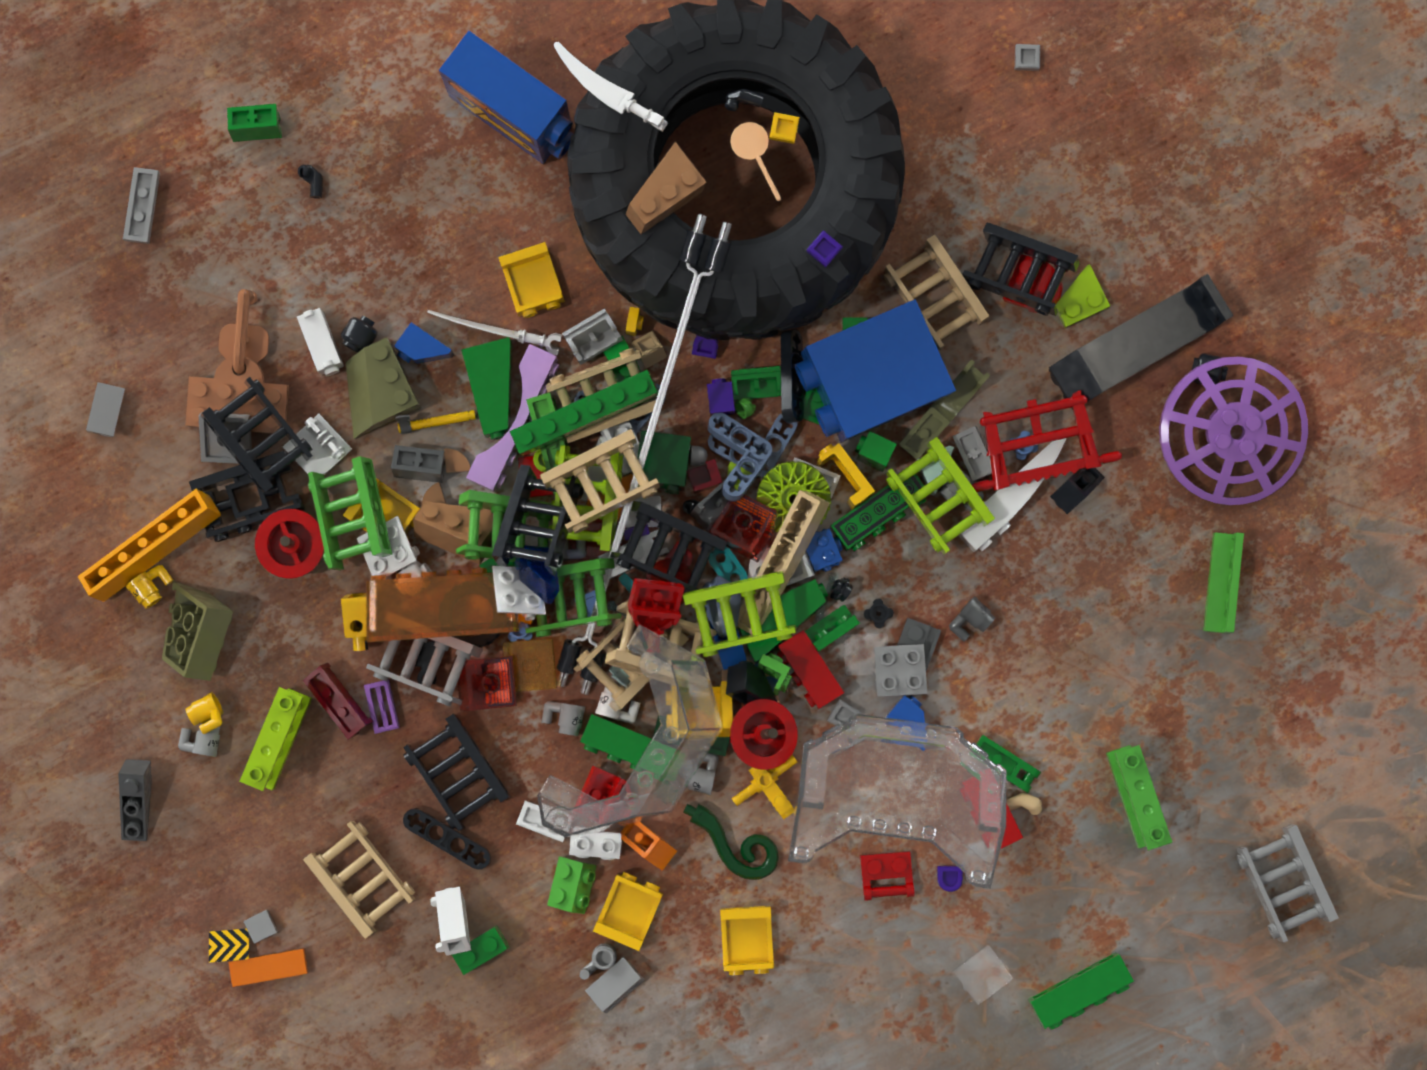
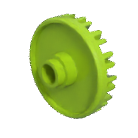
(787, 480)

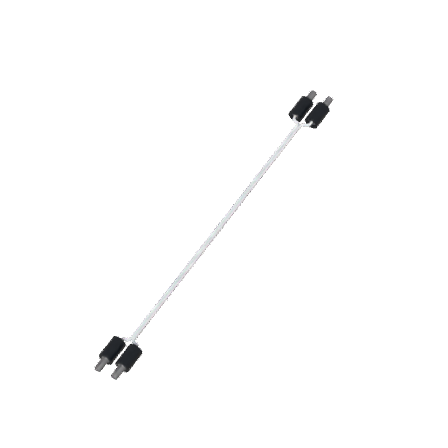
(715, 262)

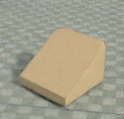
(651, 349)

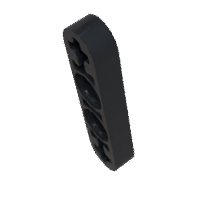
(791, 388)
(448, 836)

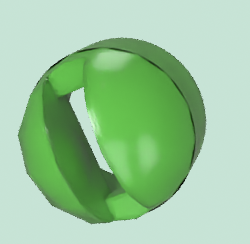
(744, 408)

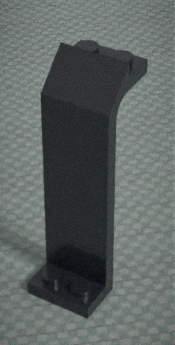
(1141, 340)

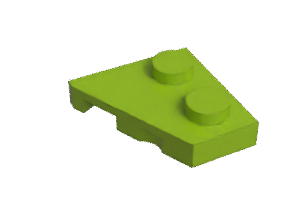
(1082, 299)

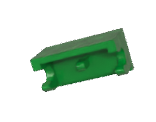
(254, 122)
(756, 383)

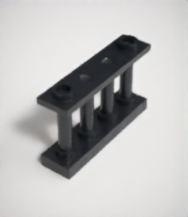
(1018, 245)
(233, 437)
(666, 524)
(513, 526)
(468, 749)

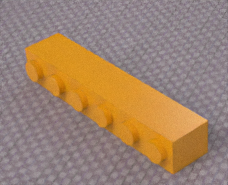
(149, 545)

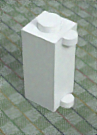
(320, 342)
(452, 921)

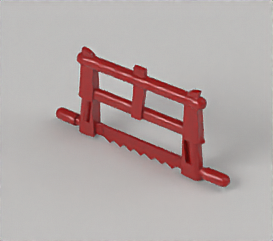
(1083, 430)

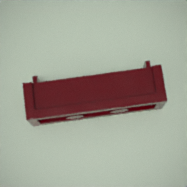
(336, 701)

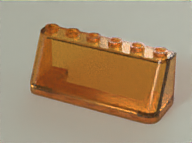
(434, 606)

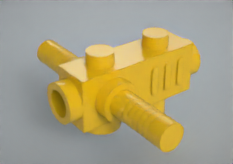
(765, 781)

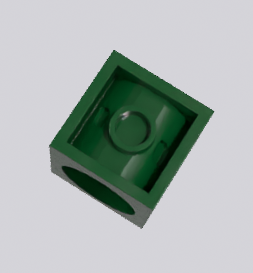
(667, 460)

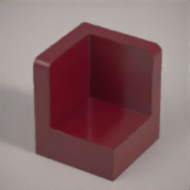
(705, 477)

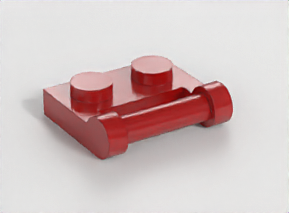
(886, 867)

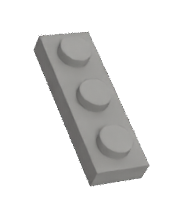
(141, 205)

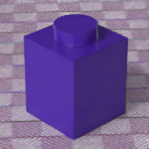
(720, 397)

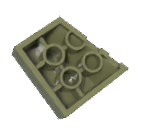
(378, 388)
(195, 632)

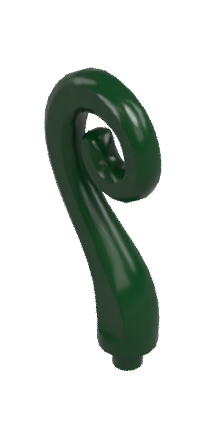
(710, 823)

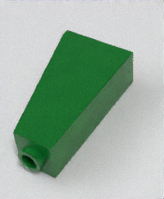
(490, 380)
(798, 607)

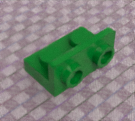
(831, 627)

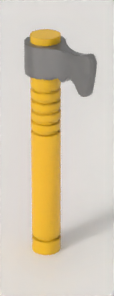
(406, 426)

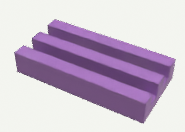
(377, 685)

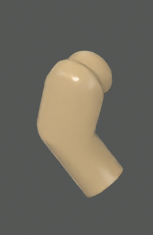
(1026, 801)

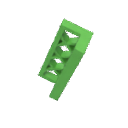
(538, 407)
(1223, 583)

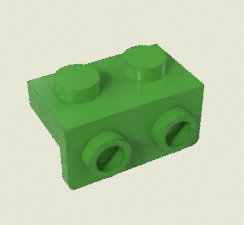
(773, 666)
(572, 885)

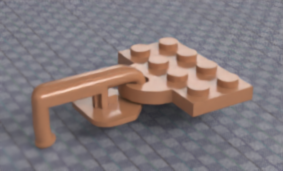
(243, 350)

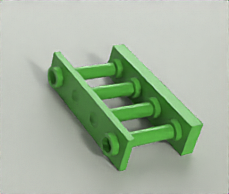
(497, 504)
(372, 516)
(577, 573)
(1139, 797)

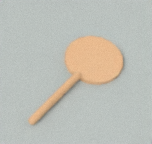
(750, 143)

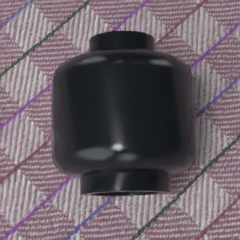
(359, 333)
(1216, 374)

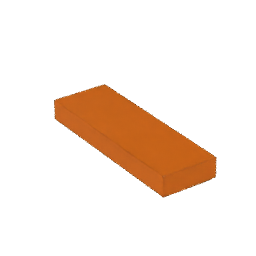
(268, 967)

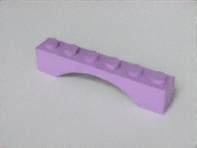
(491, 464)

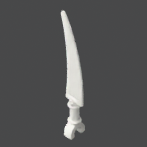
(607, 92)
(522, 336)

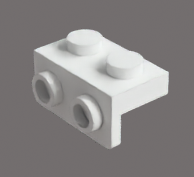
(601, 844)

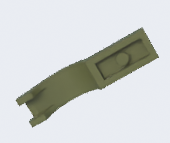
(943, 411)

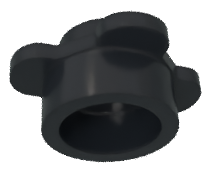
(841, 589)
(885, 613)

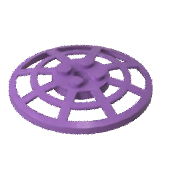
(1219, 426)

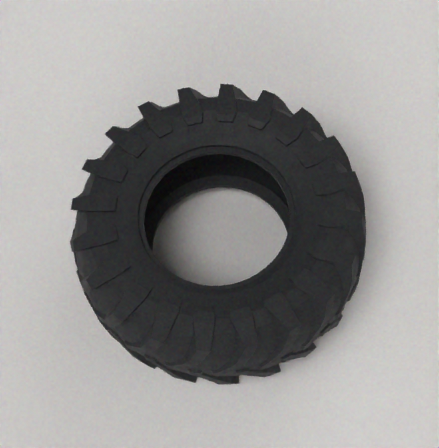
(693, 65)

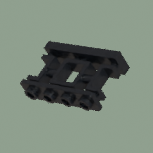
(254, 515)

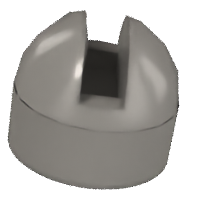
(698, 455)

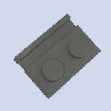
(919, 633)

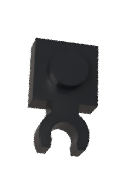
(424, 659)

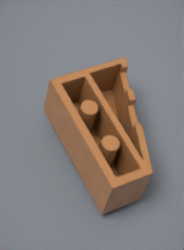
(666, 190)
(449, 526)

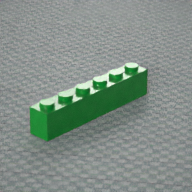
(584, 413)

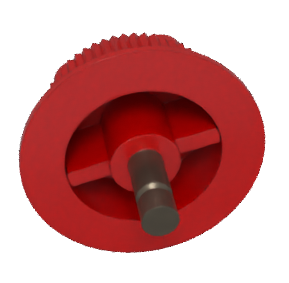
(289, 543)
(763, 734)

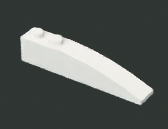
(1009, 501)

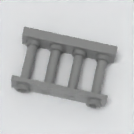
(463, 652)
(1302, 863)

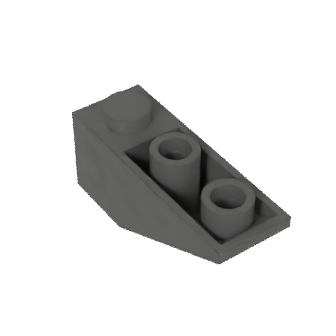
(134, 798)

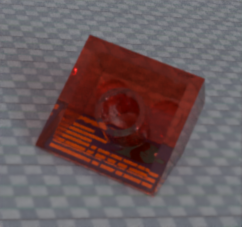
(746, 527)
(487, 684)

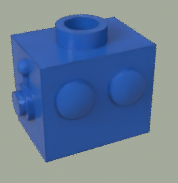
(824, 551)

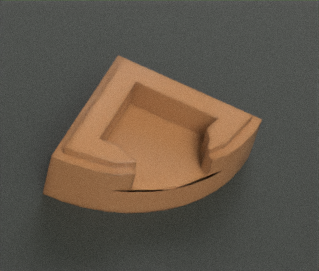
(455, 461)
(434, 494)

